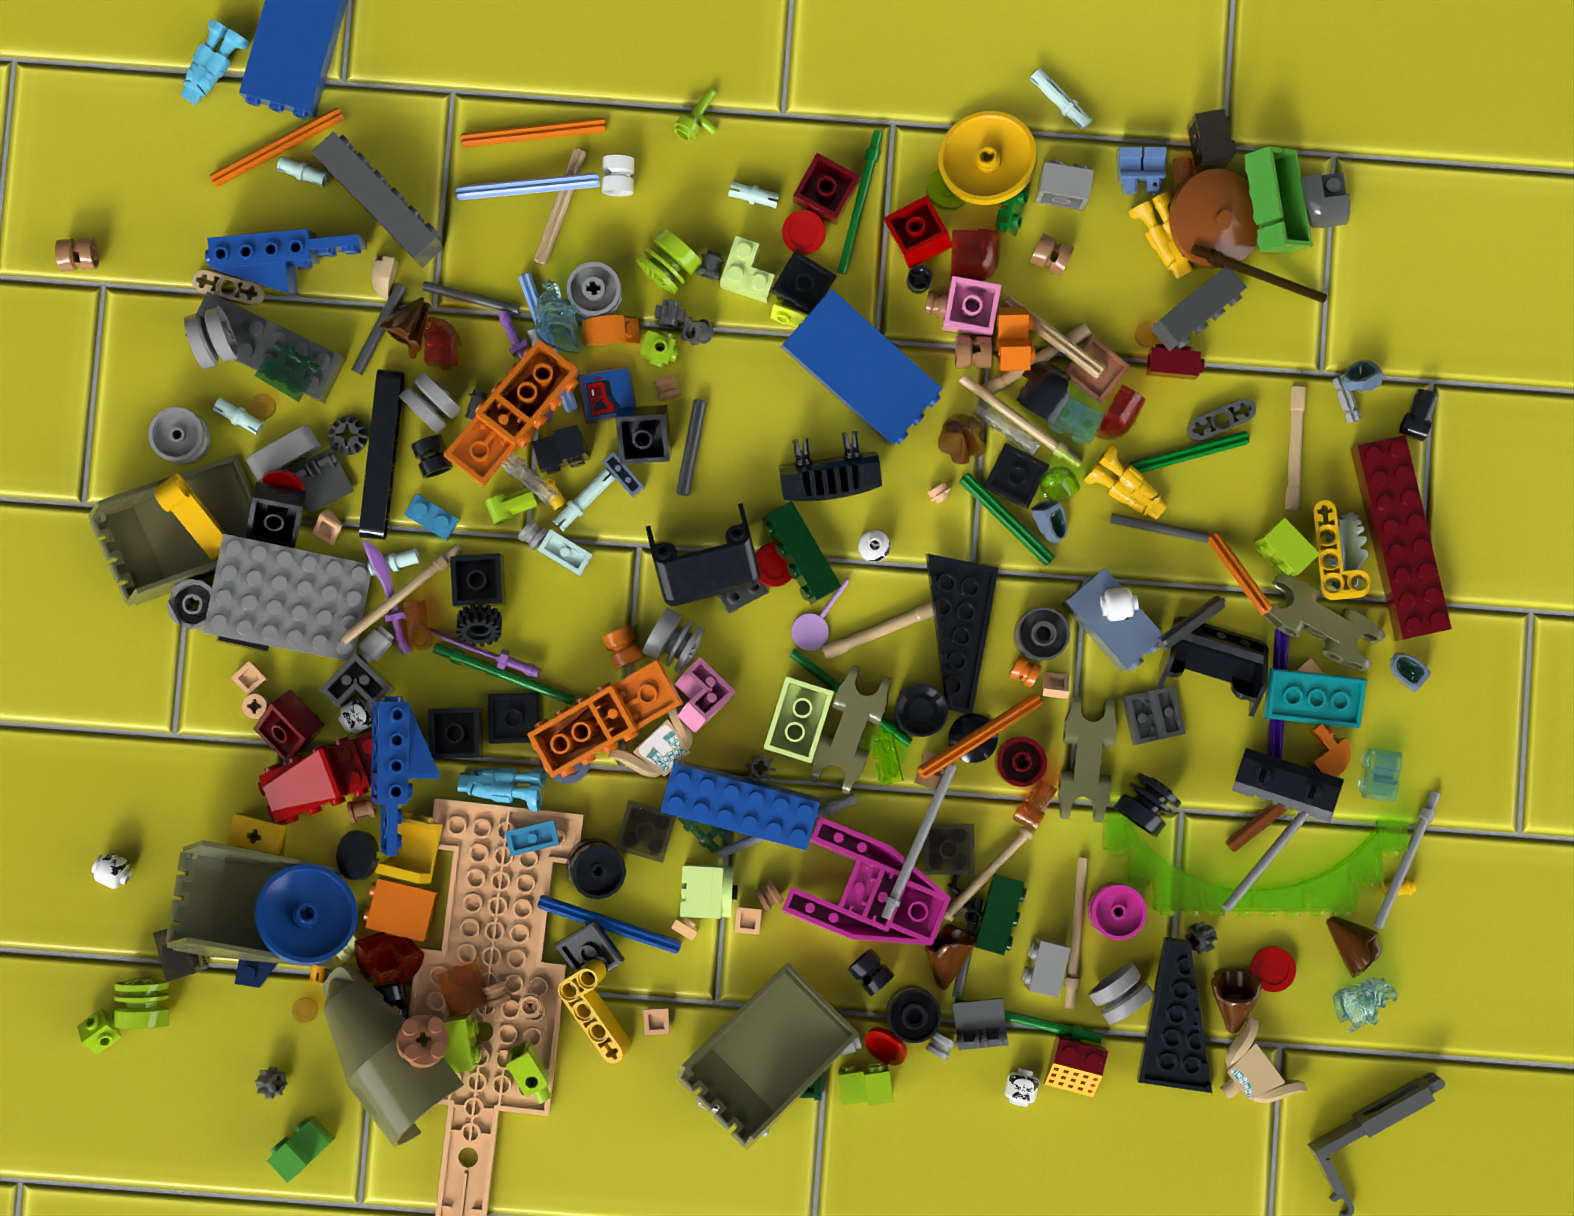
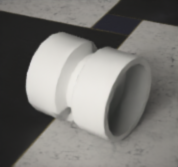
(617, 178)

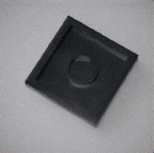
(803, 283)
(1016, 476)
(512, 717)
(588, 944)

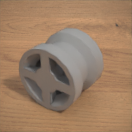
(533, 534)
(941, 1045)

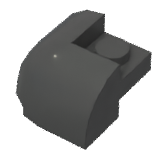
(1326, 200)

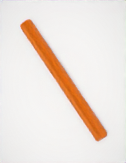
(533, 132)
(276, 147)
(979, 736)

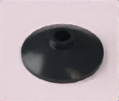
(964, 726)

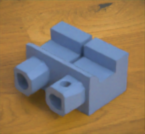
(1141, 166)

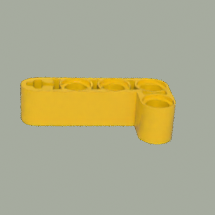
(179, 498)
(1333, 550)
(619, 1043)

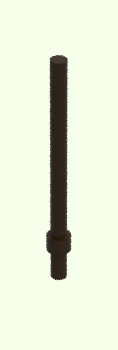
(1217, 258)

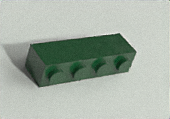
(801, 553)

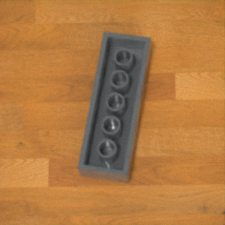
(373, 193)
(257, 337)

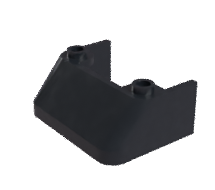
(706, 571)
(1222, 656)

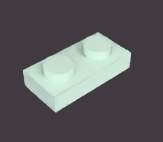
(565, 552)

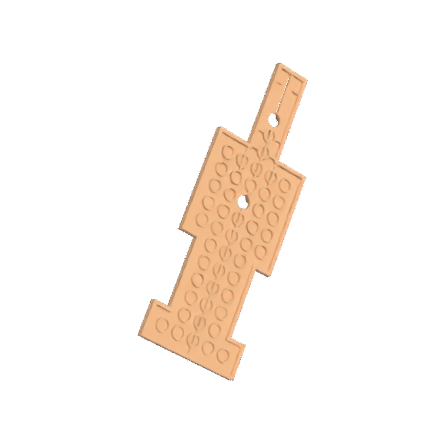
(498, 924)

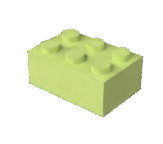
(798, 719)

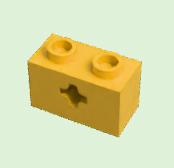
(271, 833)

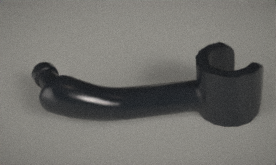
(969, 907)

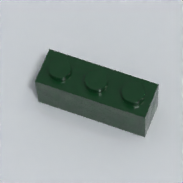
(1000, 914)

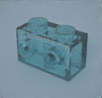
(1078, 421)

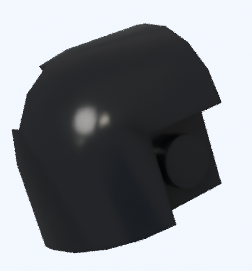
(1045, 390)

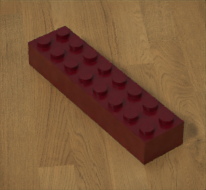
(1400, 538)

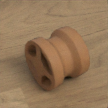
(936, 304)
(667, 388)
(769, 895)
(496, 994)

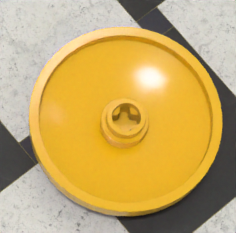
(987, 157)

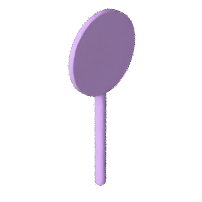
(811, 630)

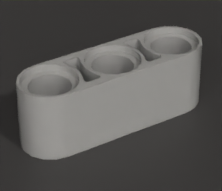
(284, 452)

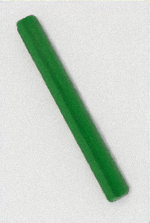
(1191, 452)
(1007, 519)

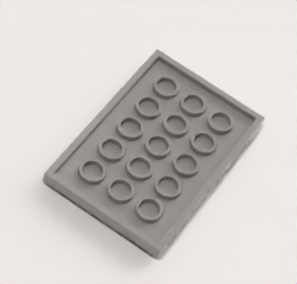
(286, 597)

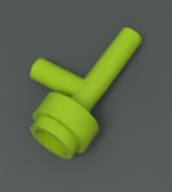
(688, 128)

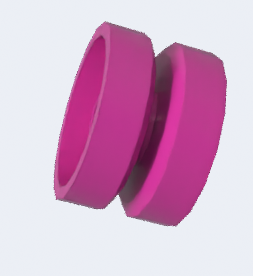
(1128, 921)

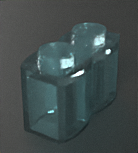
(1381, 775)

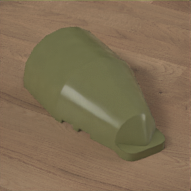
(375, 1072)

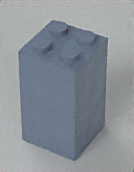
(1120, 640)

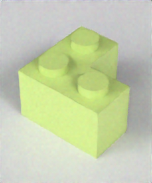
(741, 276)

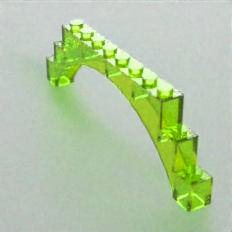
(1327, 892)

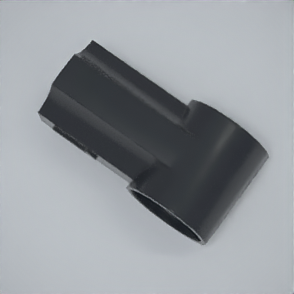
(1417, 421)

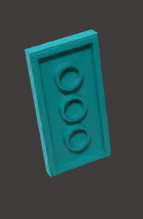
(1314, 698)

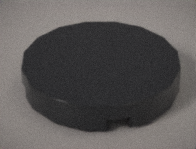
(357, 855)

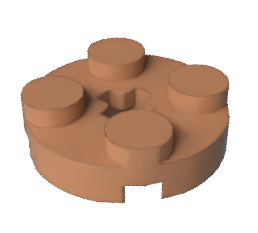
(413, 1052)

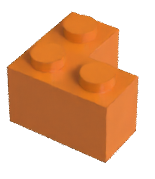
(1013, 347)

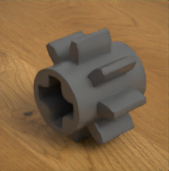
(669, 313)
(766, 763)
(1201, 937)
(271, 1082)

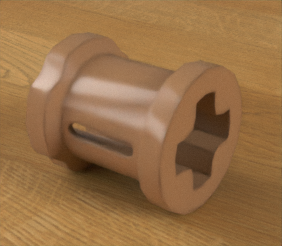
(361, 810)

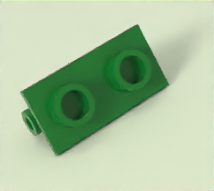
(1012, 218)

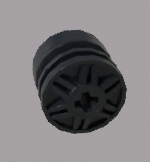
(1147, 804)

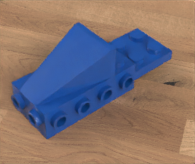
(273, 256)
(408, 758)

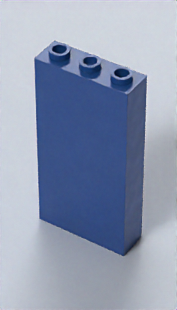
(292, 54)
(862, 368)

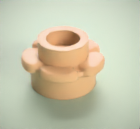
(939, 493)
(537, 1003)

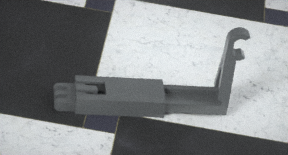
(1369, 1122)

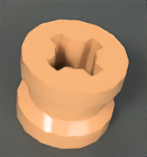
(259, 706)

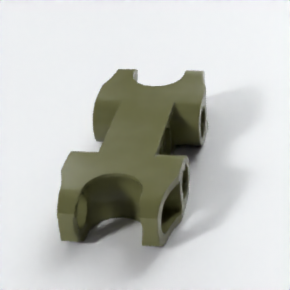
(1335, 630)
(857, 711)
(1085, 774)

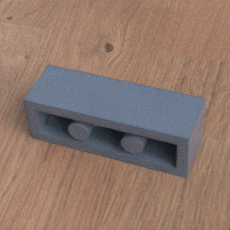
(623, 474)

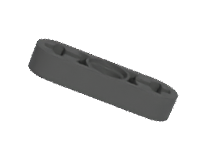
(1235, 406)

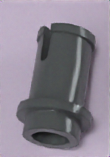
(476, 398)

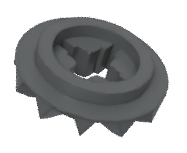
(355, 443)

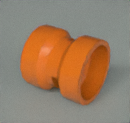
(1025, 671)

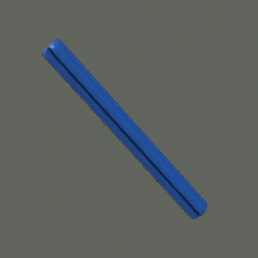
(609, 924)

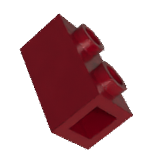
(1177, 363)

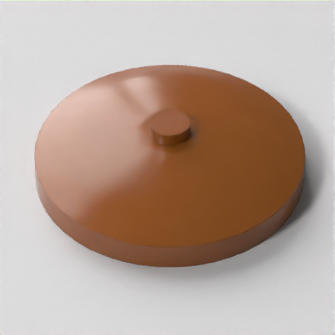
(1213, 213)

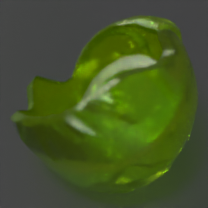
(1059, 484)

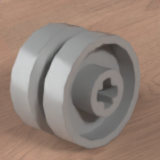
(591, 277)
(211, 337)
(430, 402)
(178, 421)
(1121, 993)

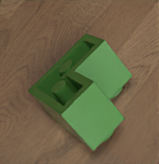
(294, 1154)

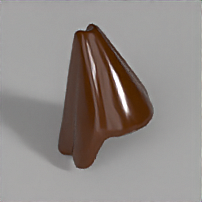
(408, 325)
(961, 438)
(1355, 944)
(949, 953)
(1235, 995)

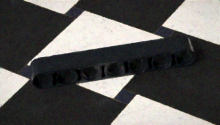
(381, 454)

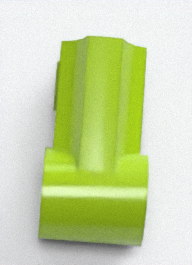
(505, 507)

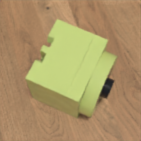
(707, 891)

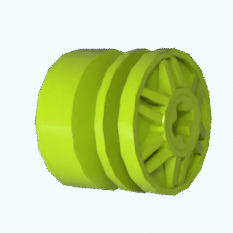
(668, 261)
(141, 1004)

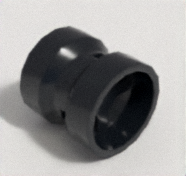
(922, 276)

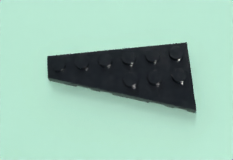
(961, 611)
(1174, 1034)

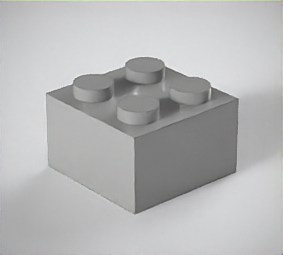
(1064, 185)
(1046, 966)

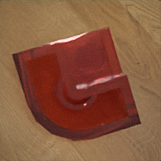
(974, 253)
(441, 344)
(1121, 414)
(388, 958)

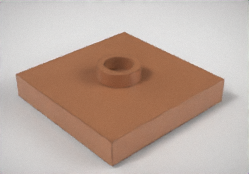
(1099, 387)

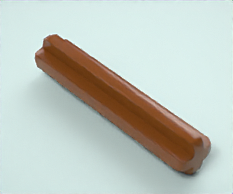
(1255, 826)

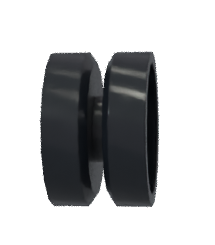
(606, 878)

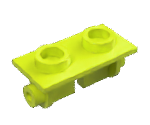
(786, 313)

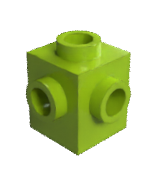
(653, 342)
(99, 1031)

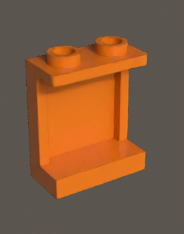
(401, 909)

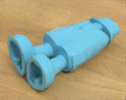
(208, 64)
(502, 784)

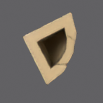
(383, 275)

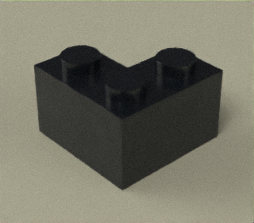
(560, 450)

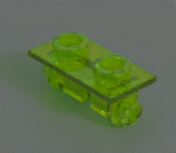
(885, 750)

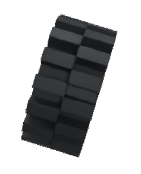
(479, 624)

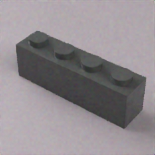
(1198, 308)

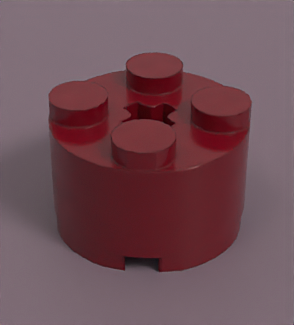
(1028, 773)

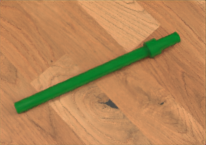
(871, 156)
(458, 657)
(887, 726)
(1075, 1031)

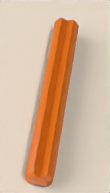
(1240, 573)

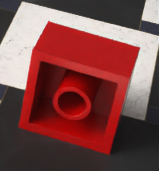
(918, 232)

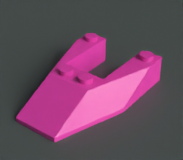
(865, 893)

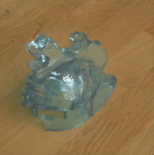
(556, 320)
(1362, 1002)

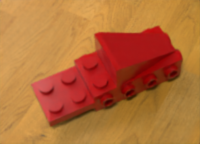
(318, 779)

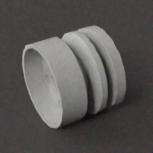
(673, 640)

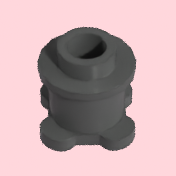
(710, 265)
(697, 331)

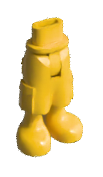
(1160, 235)
(1129, 487)

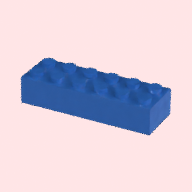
(740, 804)

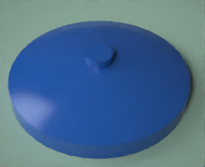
(305, 914)

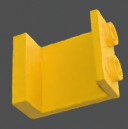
(418, 850)

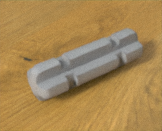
(1347, 401)

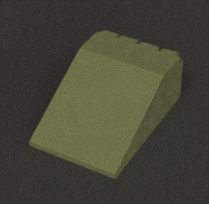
(153, 545)
(220, 901)
(767, 1055)

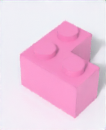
(706, 693)

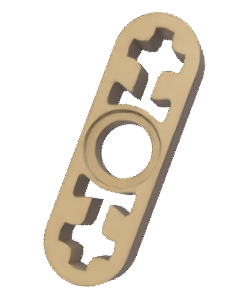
(246, 286)

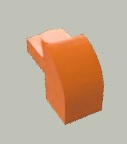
(609, 330)
(1335, 754)

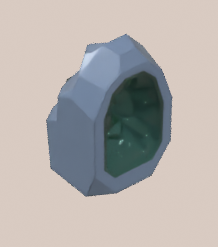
(1362, 376)
(1051, 520)
(1409, 671)

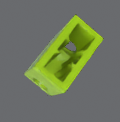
(529, 1071)

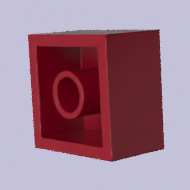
(826, 188)

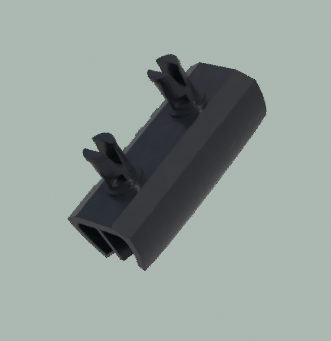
(830, 477)
(1288, 784)

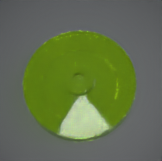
(940, 194)

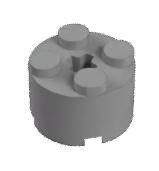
(182, 602)

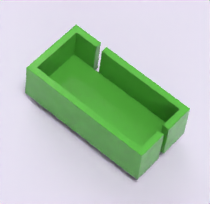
(1278, 200)

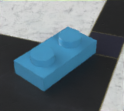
(431, 517)
(532, 838)

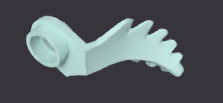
(1350, 544)

